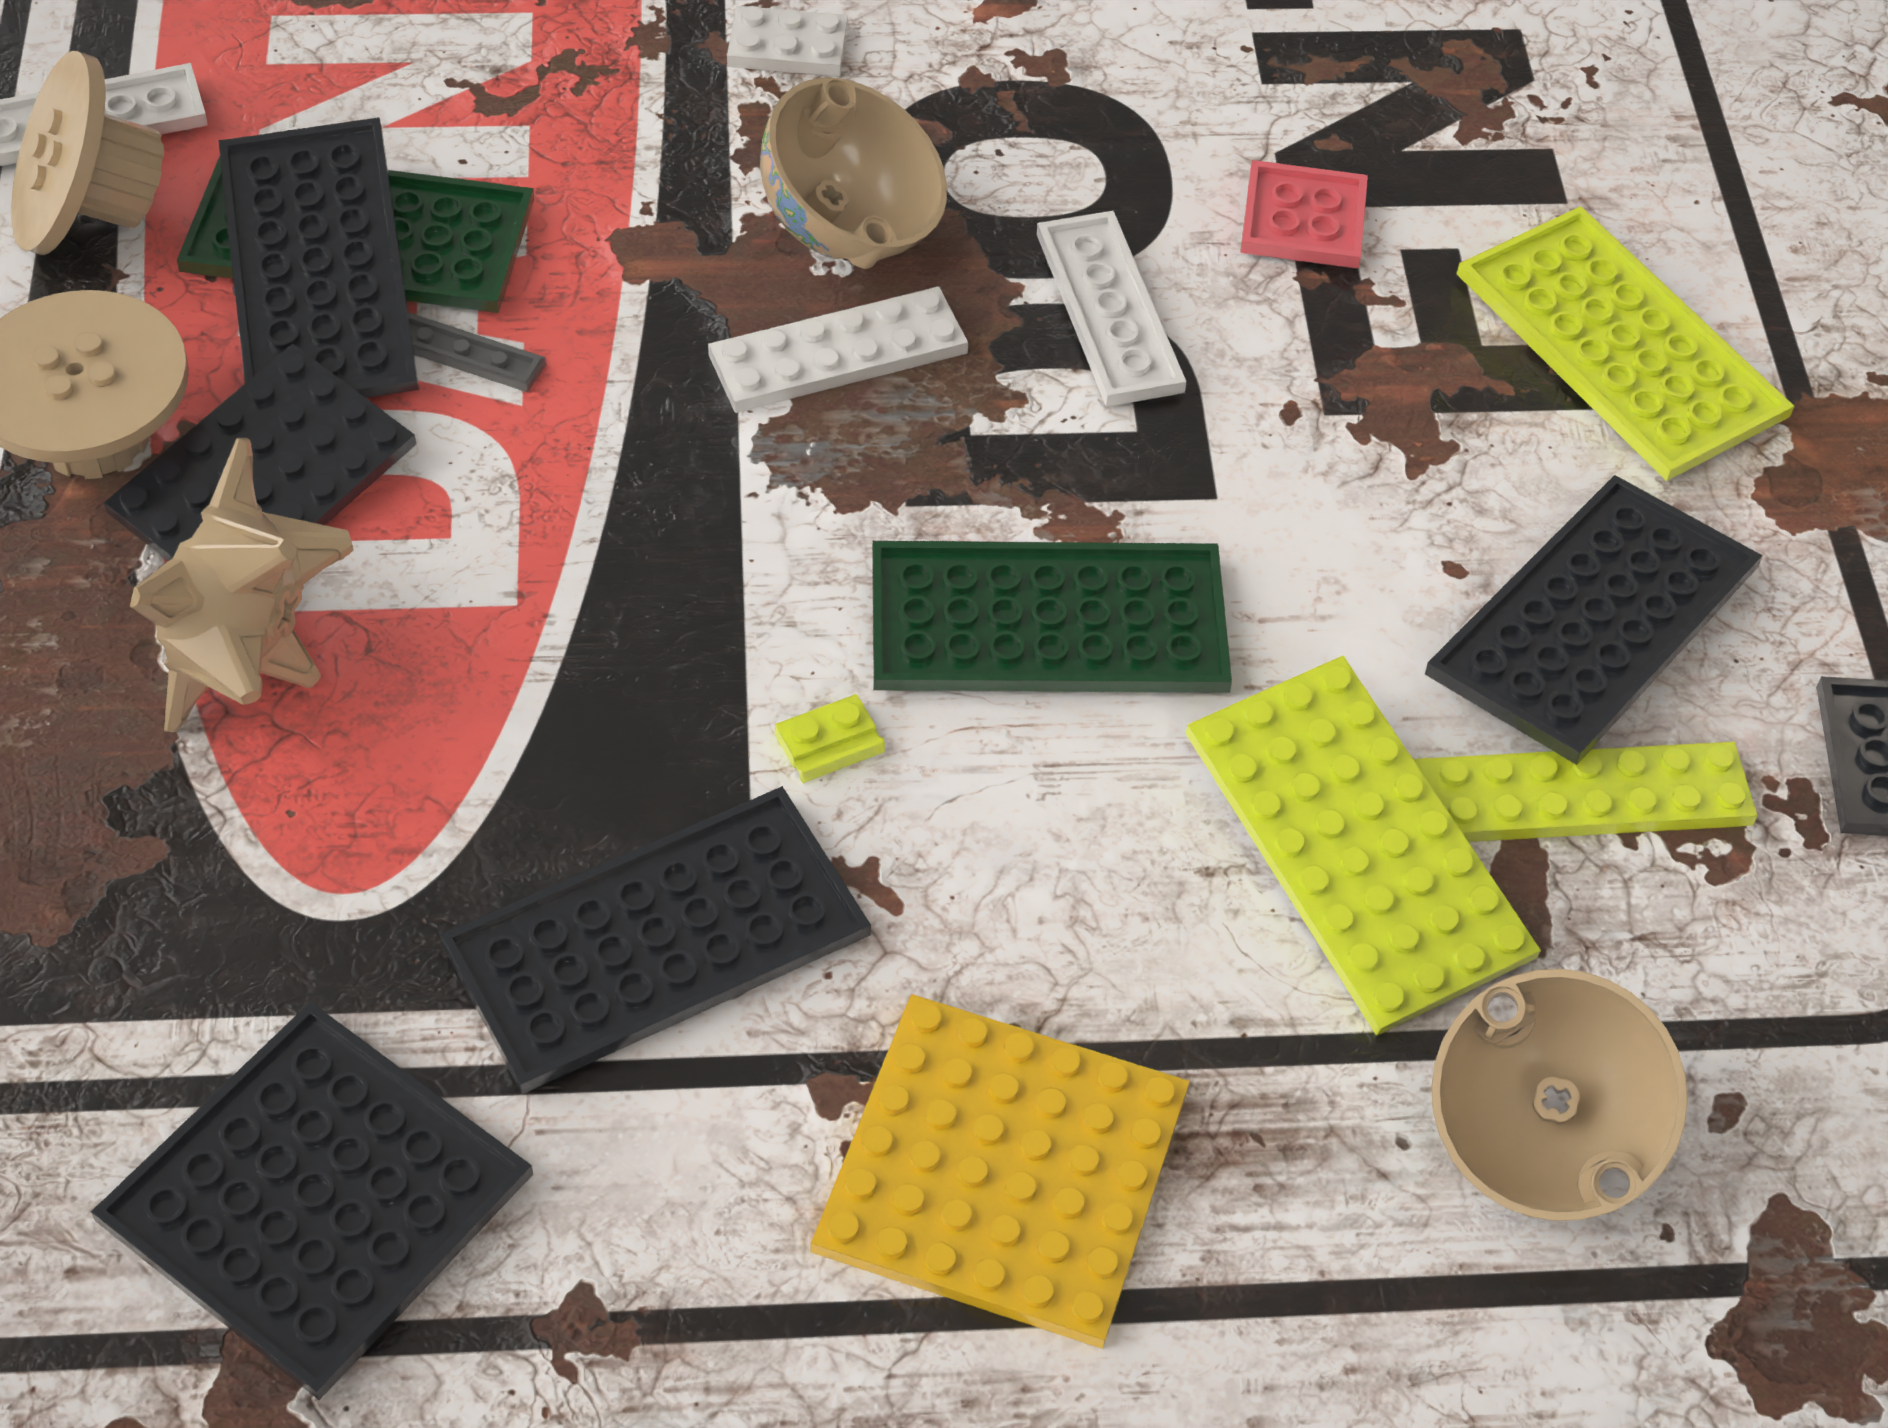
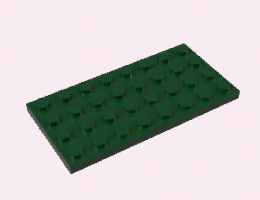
(451, 234)
(1048, 617)

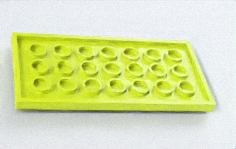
(1625, 342)
(1361, 844)

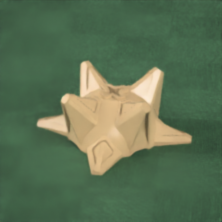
(233, 595)

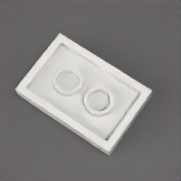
(787, 41)

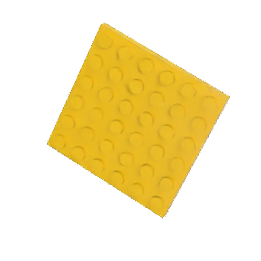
(1002, 1170)

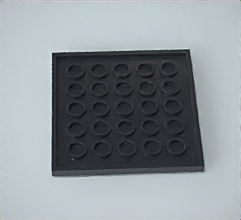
(313, 1198)

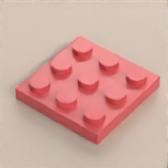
(1304, 214)

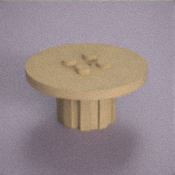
(80, 159)
(87, 379)

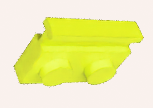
(829, 738)

